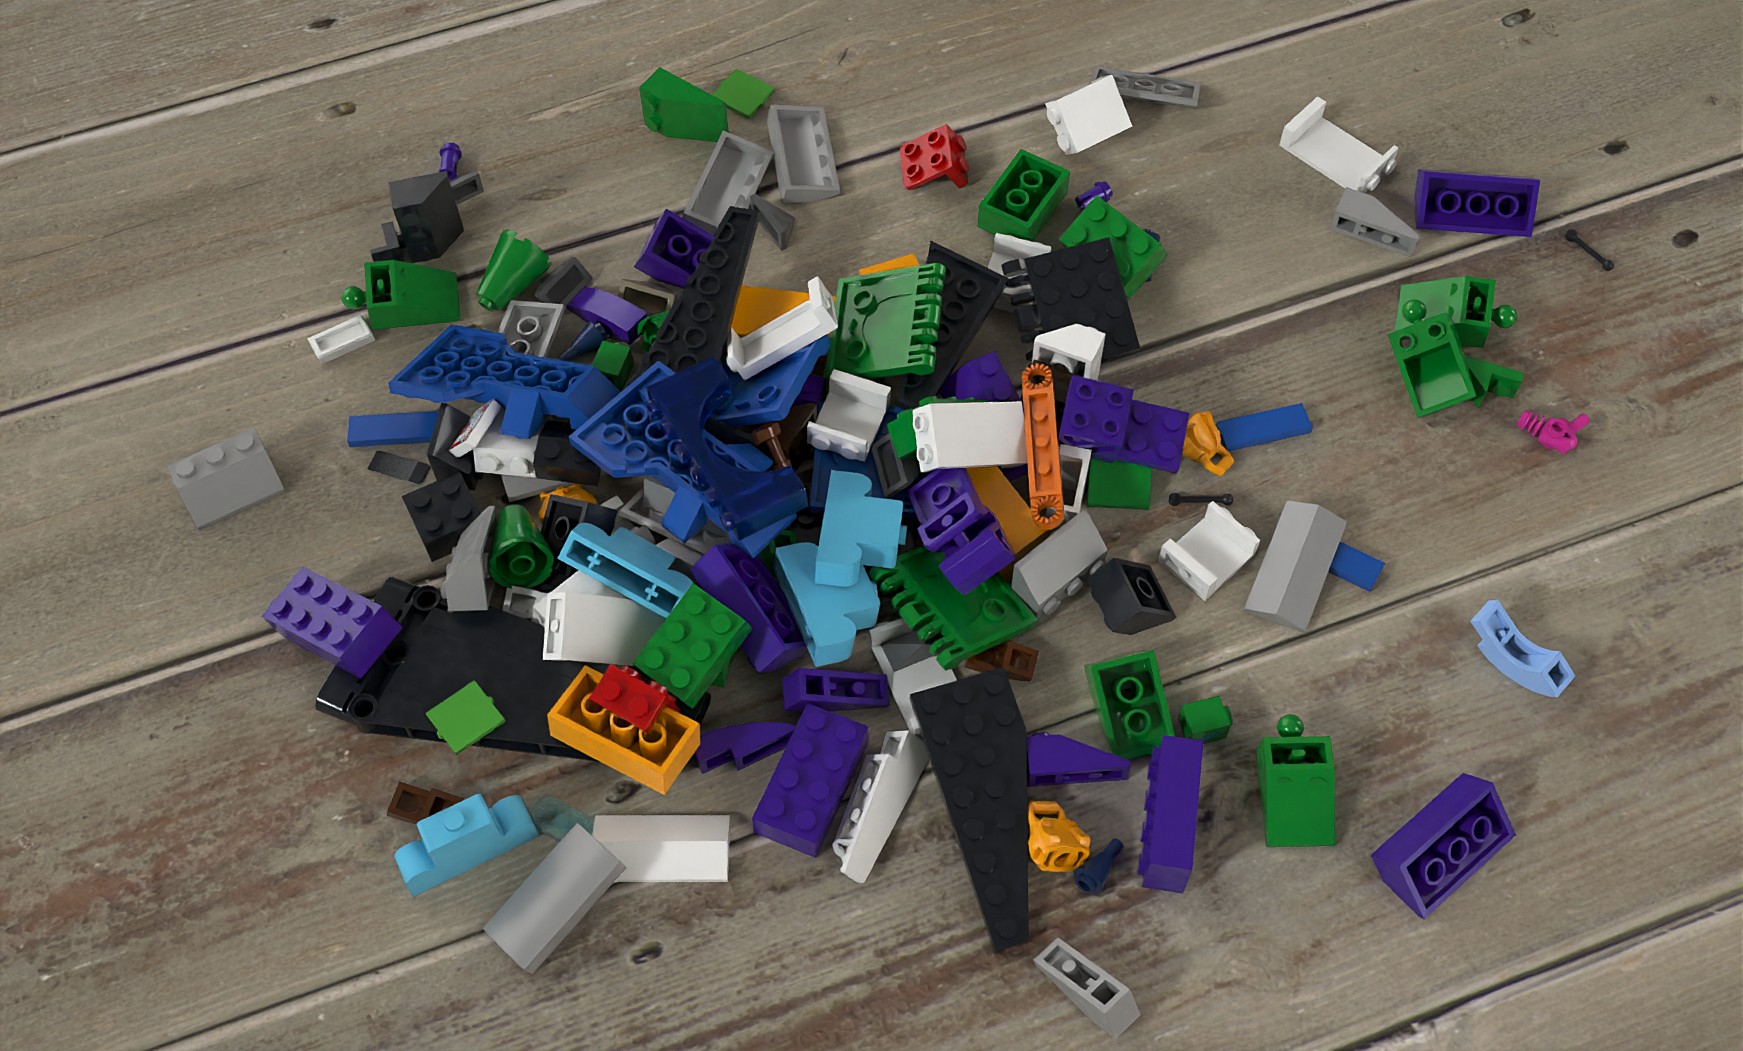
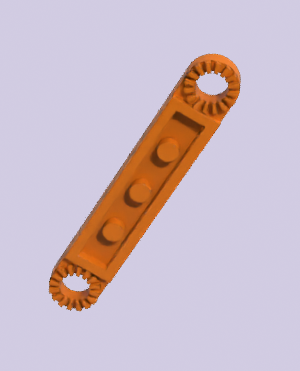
(1042, 446)

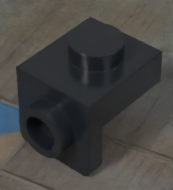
(394, 245)

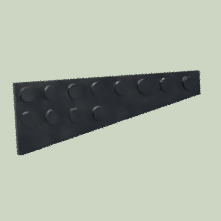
(704, 312)

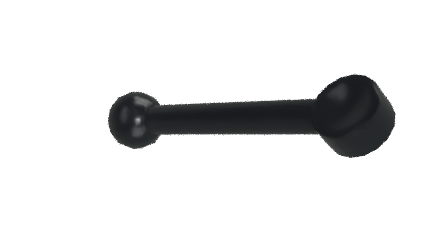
(1572, 236)
(1175, 499)

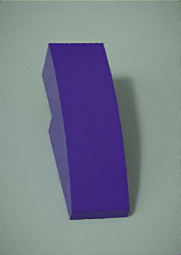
(611, 311)
(741, 744)

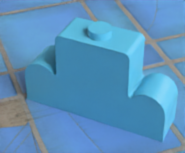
(856, 530)
(627, 566)
(824, 612)
(463, 839)

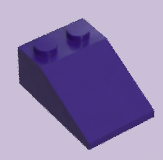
(673, 250)

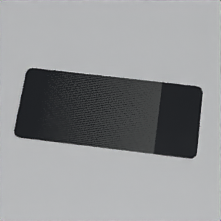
(398, 467)

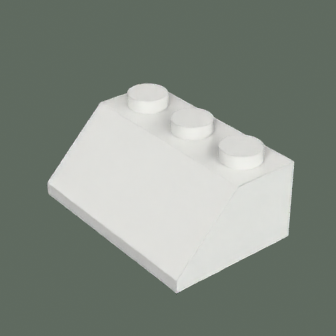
(1071, 349)

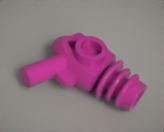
(1555, 433)

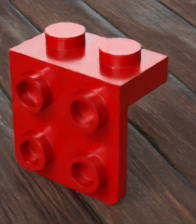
(933, 156)
(632, 697)

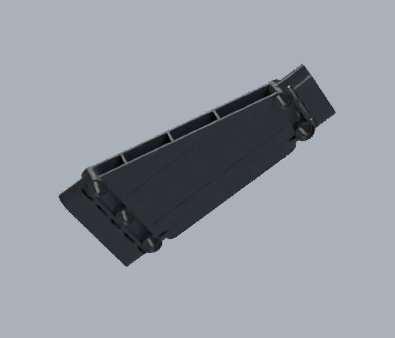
(447, 653)

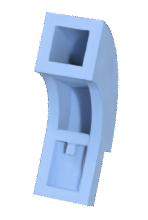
(1516, 656)

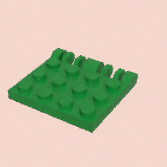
(883, 319)
(967, 622)

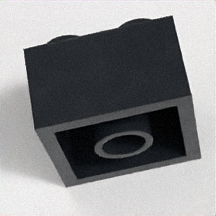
(441, 513)

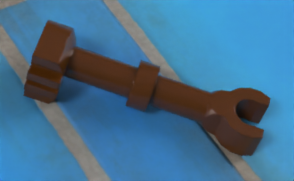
(768, 434)

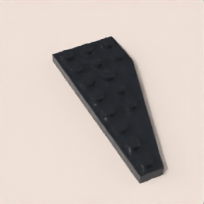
(981, 771)

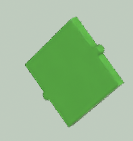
(743, 93)
(465, 717)

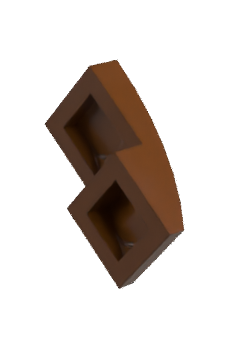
(1015, 658)
(416, 804)

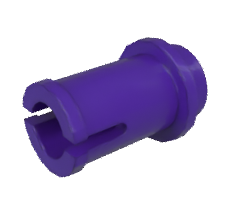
(450, 155)
(1101, 189)

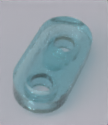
(564, 821)

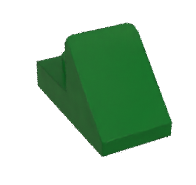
(1493, 379)

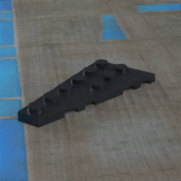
(966, 302)

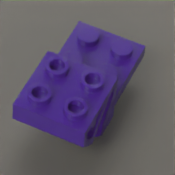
(1121, 428)
(961, 527)

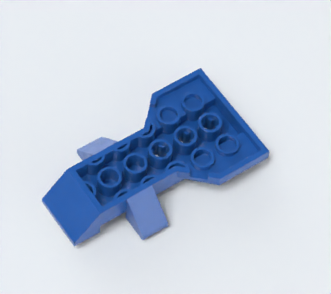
(484, 368)
(631, 443)

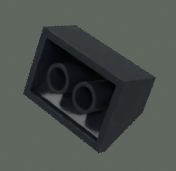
(426, 215)
(560, 518)

